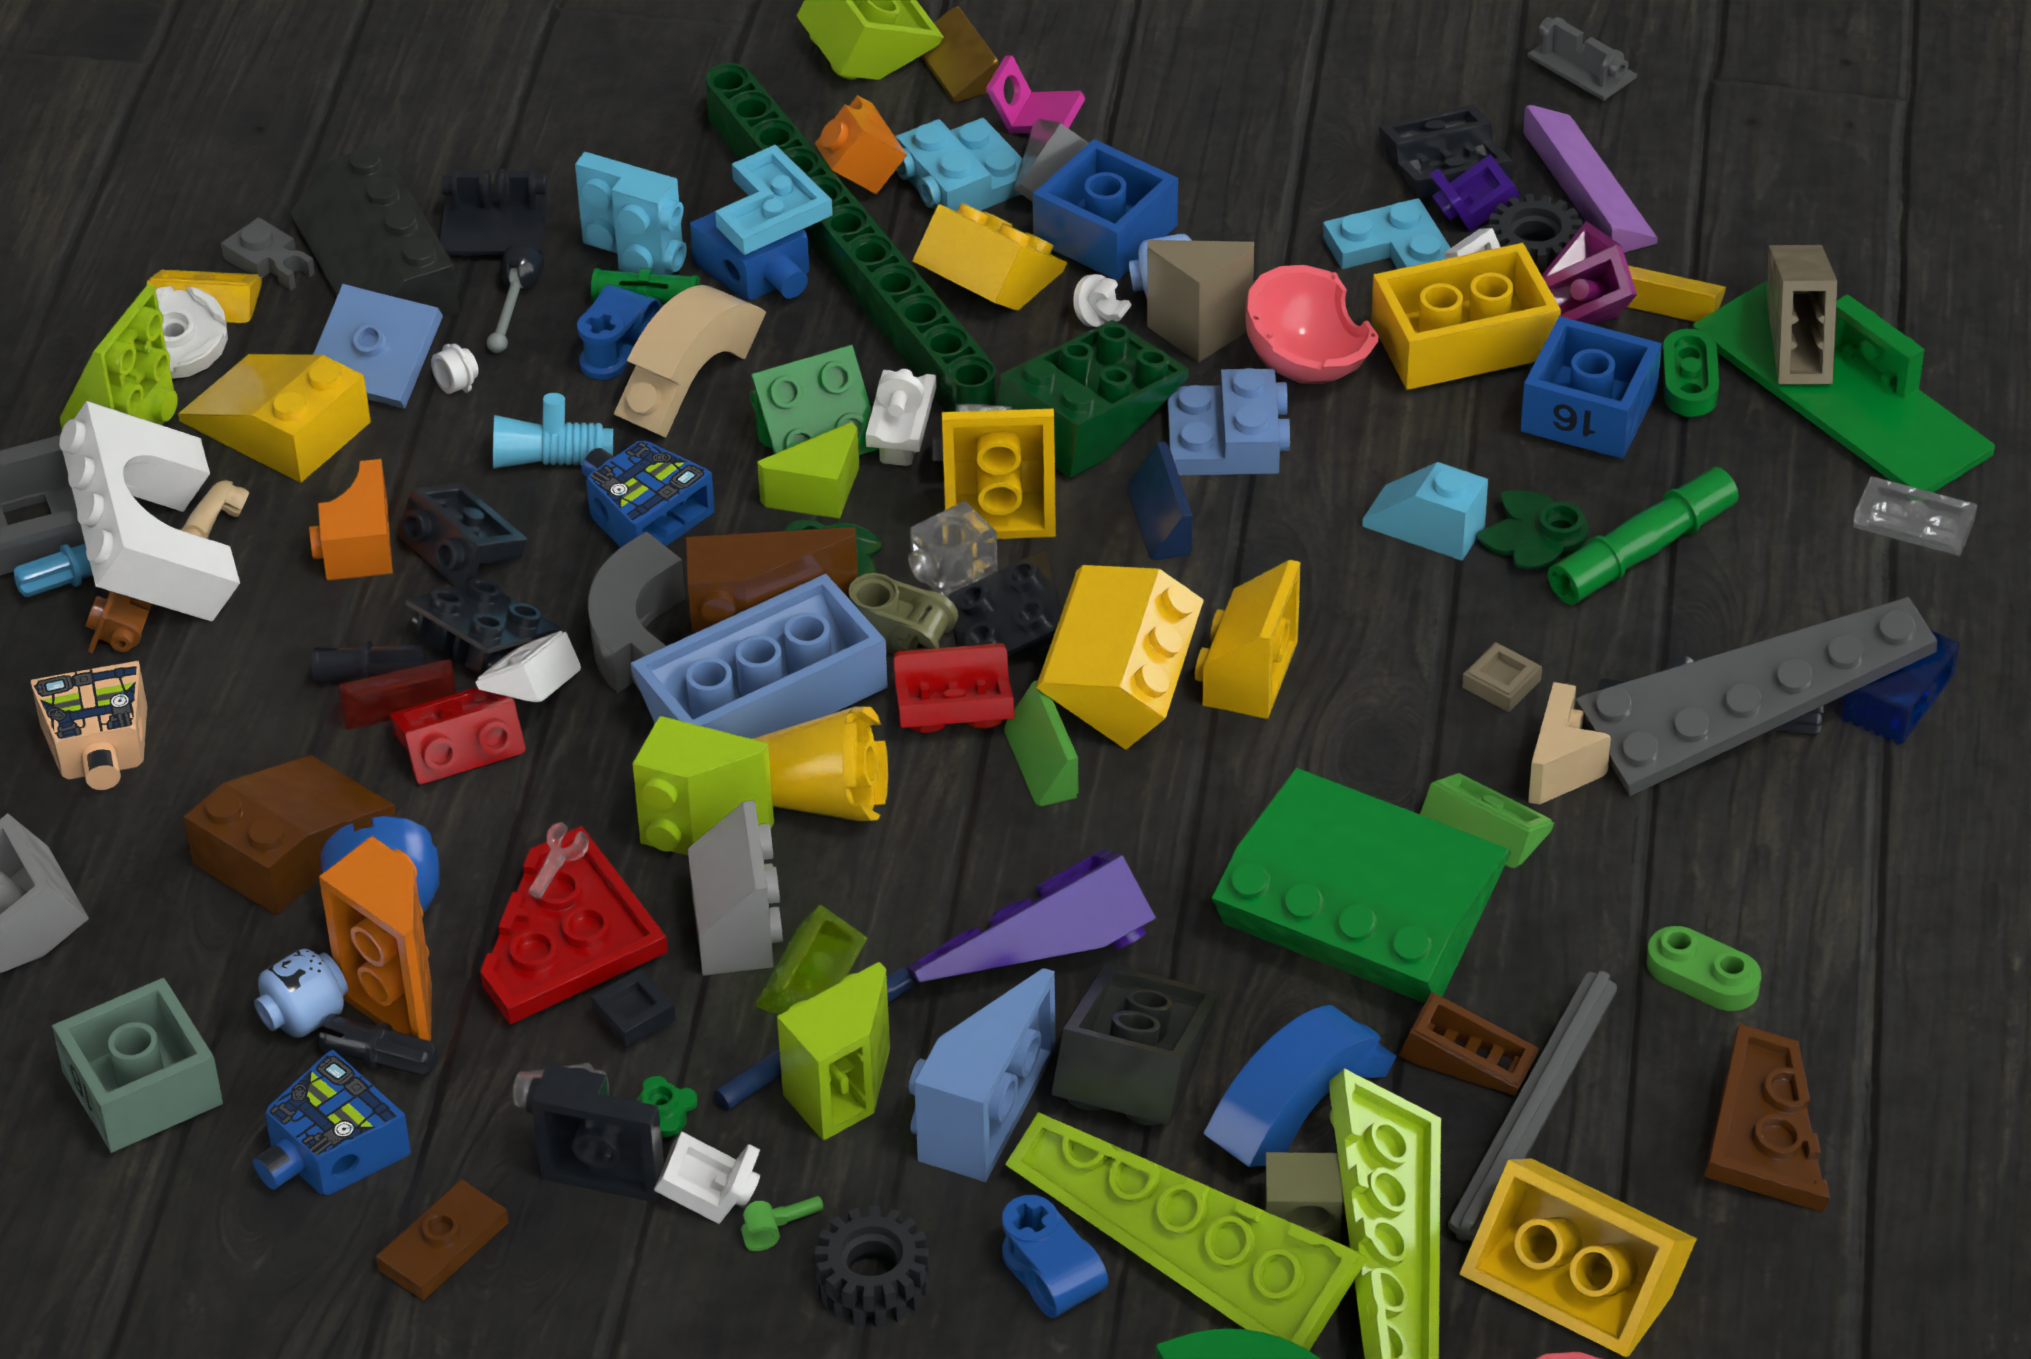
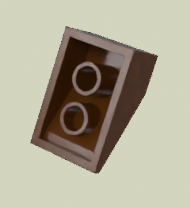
(750, 568)
(271, 826)

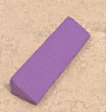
(1586, 178)

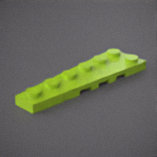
(1392, 1214)
(1216, 1246)

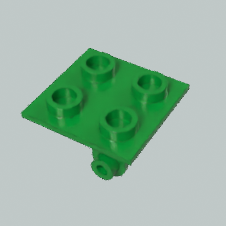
(812, 398)

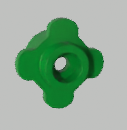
(671, 1102)

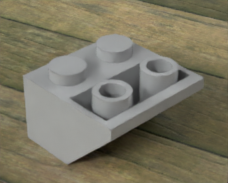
(734, 894)

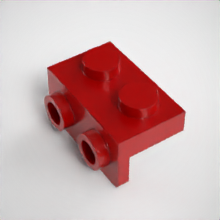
(953, 687)

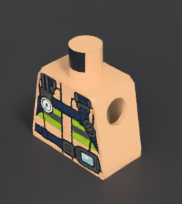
(94, 721)

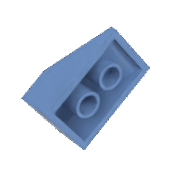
(983, 1078)

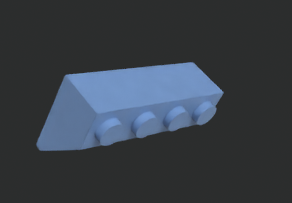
(768, 664)

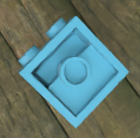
(959, 164)
(630, 214)

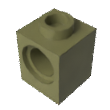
(1306, 1191)

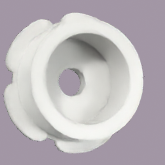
(454, 368)

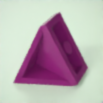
(1590, 277)

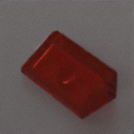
(376, 697)

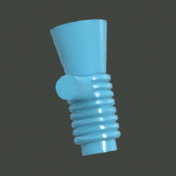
(553, 442)

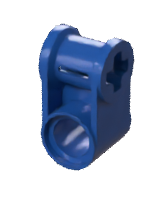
(612, 330)
(1049, 1256)

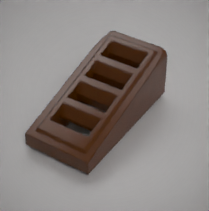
(1433, 1046)

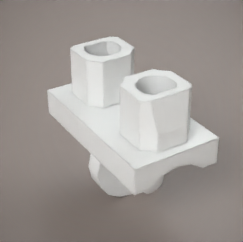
(900, 415)

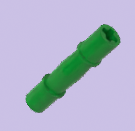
(1642, 535)

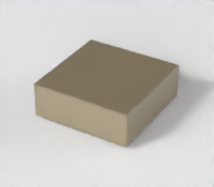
(1502, 677)

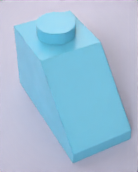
(1432, 509)

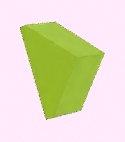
(812, 474)

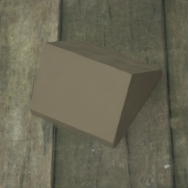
(1198, 292)

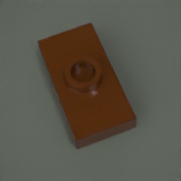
(442, 1239)

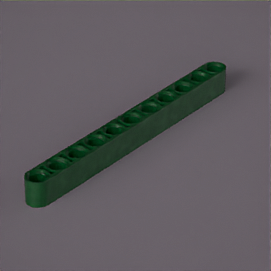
(857, 247)

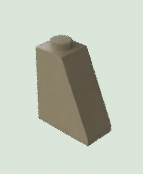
(1802, 313)

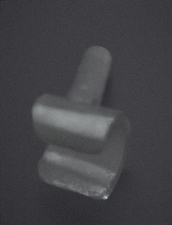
(557, 856)

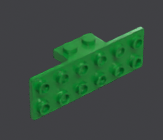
(1873, 396)

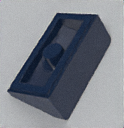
(1161, 505)

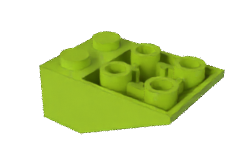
(129, 367)

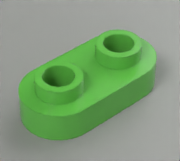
(1700, 968)

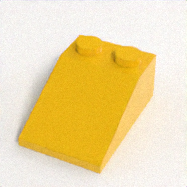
(283, 410)
(1003, 468)

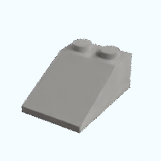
(35, 897)

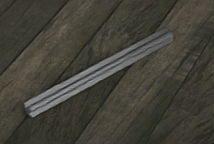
(1535, 1099)

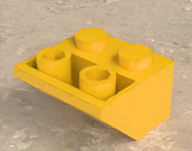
(987, 255)

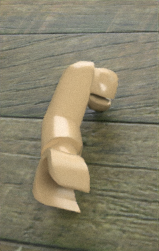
(220, 497)

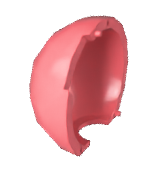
(1303, 326)

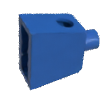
(772, 267)

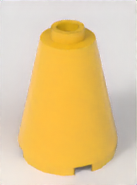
(830, 766)

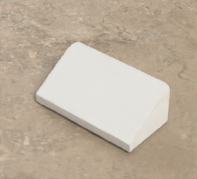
(533, 669)

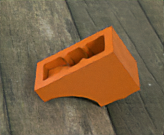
(861, 145)
(355, 528)

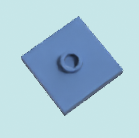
(381, 340)

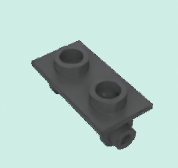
(1587, 65)

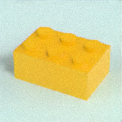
(1463, 315)

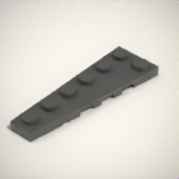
(1721, 701)

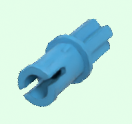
(53, 571)

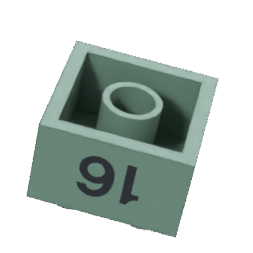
(137, 1064)

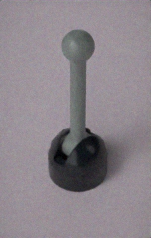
(527, 274)

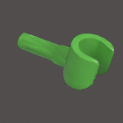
(762, 1221)

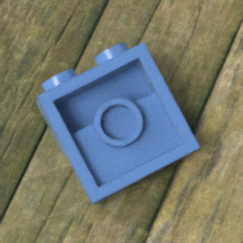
(1230, 425)

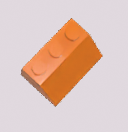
(380, 936)

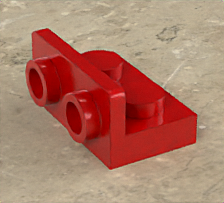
(458, 733)

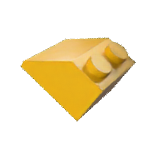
(1252, 643)

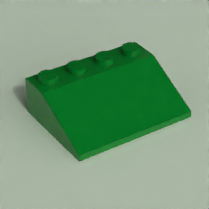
(1360, 885)

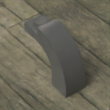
(624, 598)

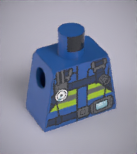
(646, 492)
(331, 1129)

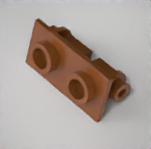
(117, 621)

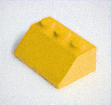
(1120, 648)
(1576, 1255)

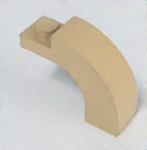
(675, 348)

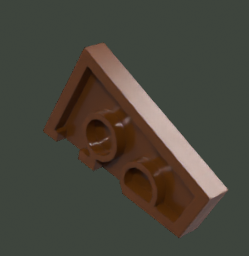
(1764, 1124)

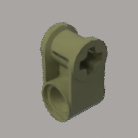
(901, 612)

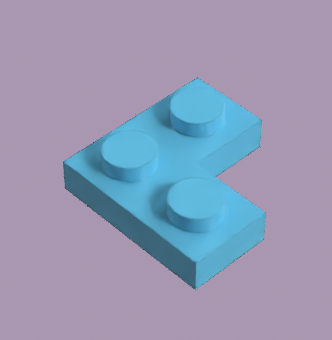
(777, 202)
(1393, 231)

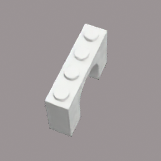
(129, 549)

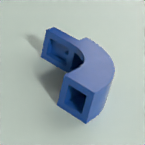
(1289, 1079)

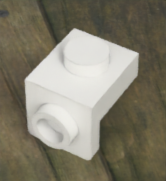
(707, 1178)

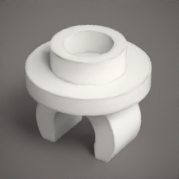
(1096, 301)

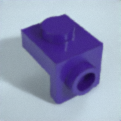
(1474, 192)

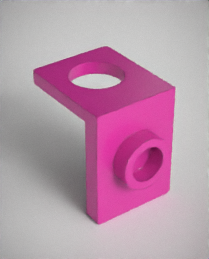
(1028, 105)

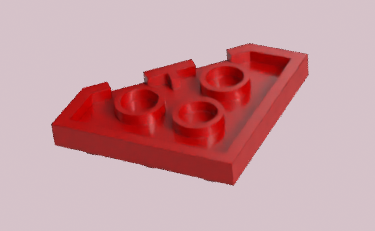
(570, 937)

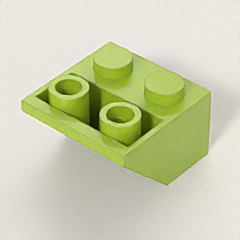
(836, 1051)

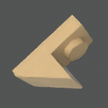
(1564, 751)

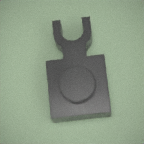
(266, 250)

